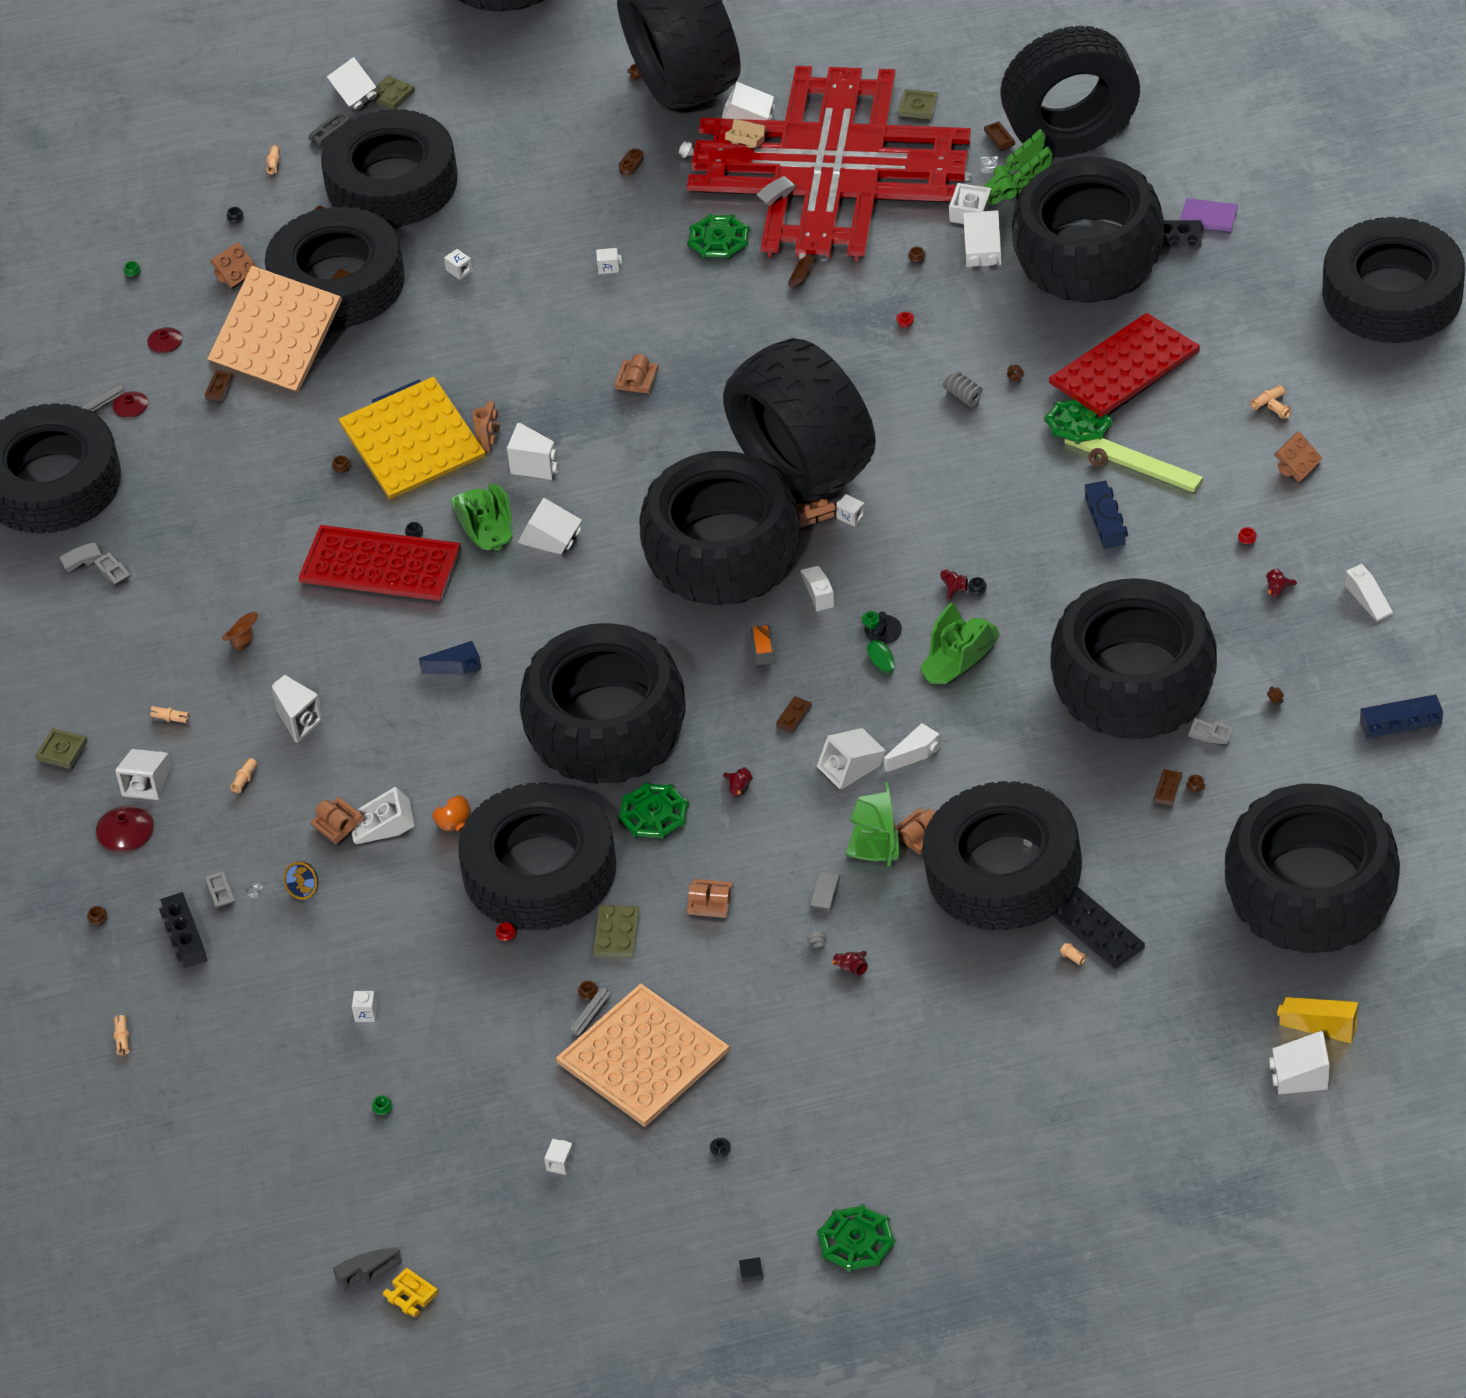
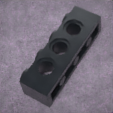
(1182, 233)
(183, 930)

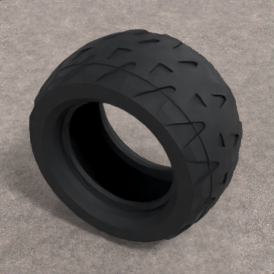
(681, 48)
(800, 417)

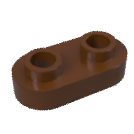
(631, 162)

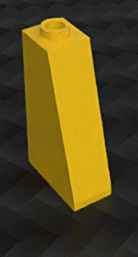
(1333, 1017)

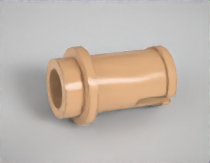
(1280, 409)
(1073, 954)

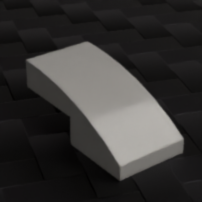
(775, 189)
(83, 554)
(111, 569)
(1216, 733)
(219, 889)
(825, 890)

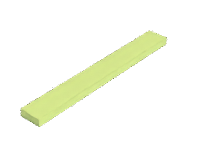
(1143, 463)

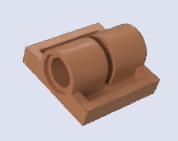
(232, 265)
(636, 375)
(486, 425)
(1297, 457)
(817, 510)
(335, 819)
(913, 828)
(709, 898)

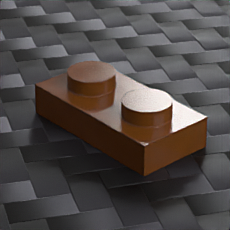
(218, 385)
(793, 714)

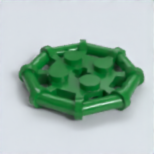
(718, 225)
(1070, 427)
(657, 818)
(856, 1248)

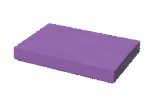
(1212, 214)

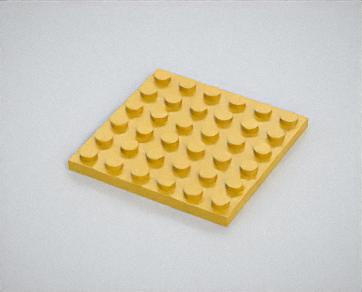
(411, 437)

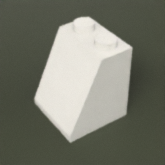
(353, 84)
(748, 103)
(982, 238)
(532, 454)
(550, 528)
(297, 707)
(850, 756)
(143, 774)
(1300, 1065)

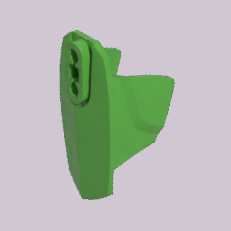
(485, 516)
(956, 645)
(875, 832)

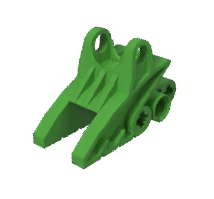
(1028, 162)

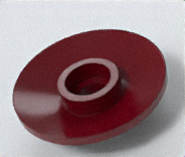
(164, 340)
(130, 404)

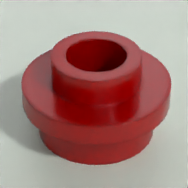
(905, 319)
(1247, 535)
(505, 931)

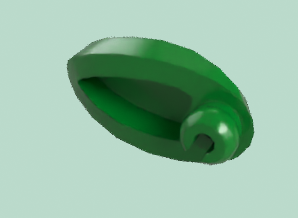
(881, 656)

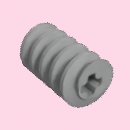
(963, 388)

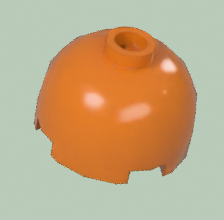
(453, 815)

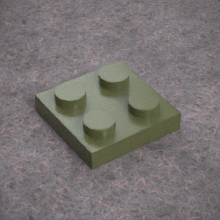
(393, 92)
(917, 104)
(61, 748)

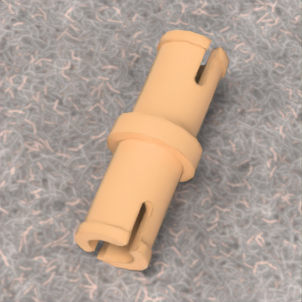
(273, 159)
(1267, 396)
(169, 714)
(243, 775)
(121, 1035)

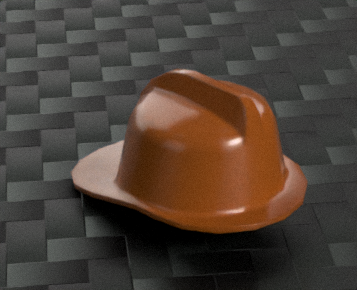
(241, 632)

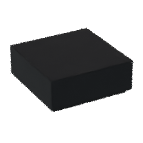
(751, 1269)

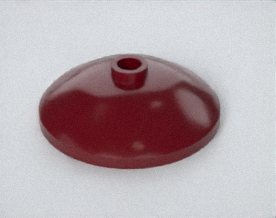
(125, 828)

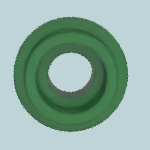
(131, 269)
(870, 619)
(382, 1101)

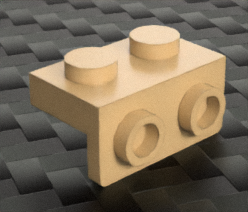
(746, 133)

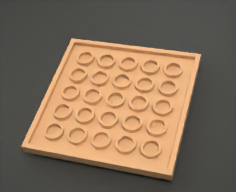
(275, 329)
(642, 1054)

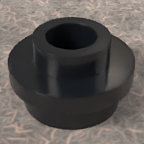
(234, 214)
(414, 529)
(977, 585)
(720, 1152)

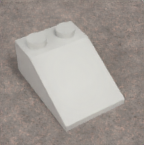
(384, 817)

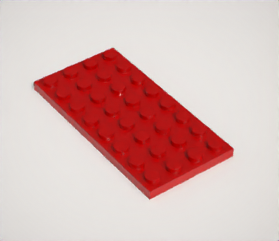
(1124, 364)
(380, 562)

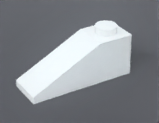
(818, 588)
(1367, 592)
(914, 748)

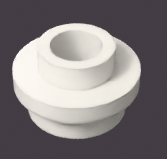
(686, 149)

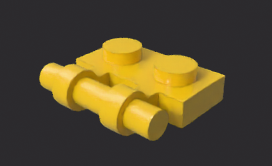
(415, 1288)

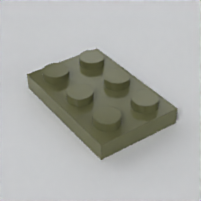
(616, 931)

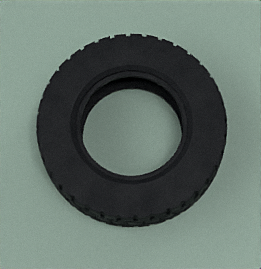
(1058, 57)
(388, 136)
(342, 233)
(1390, 314)
(68, 499)
(1011, 897)
(545, 898)

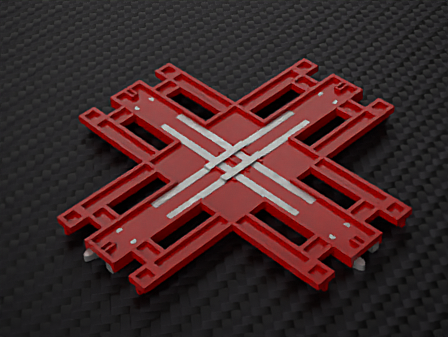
(832, 161)

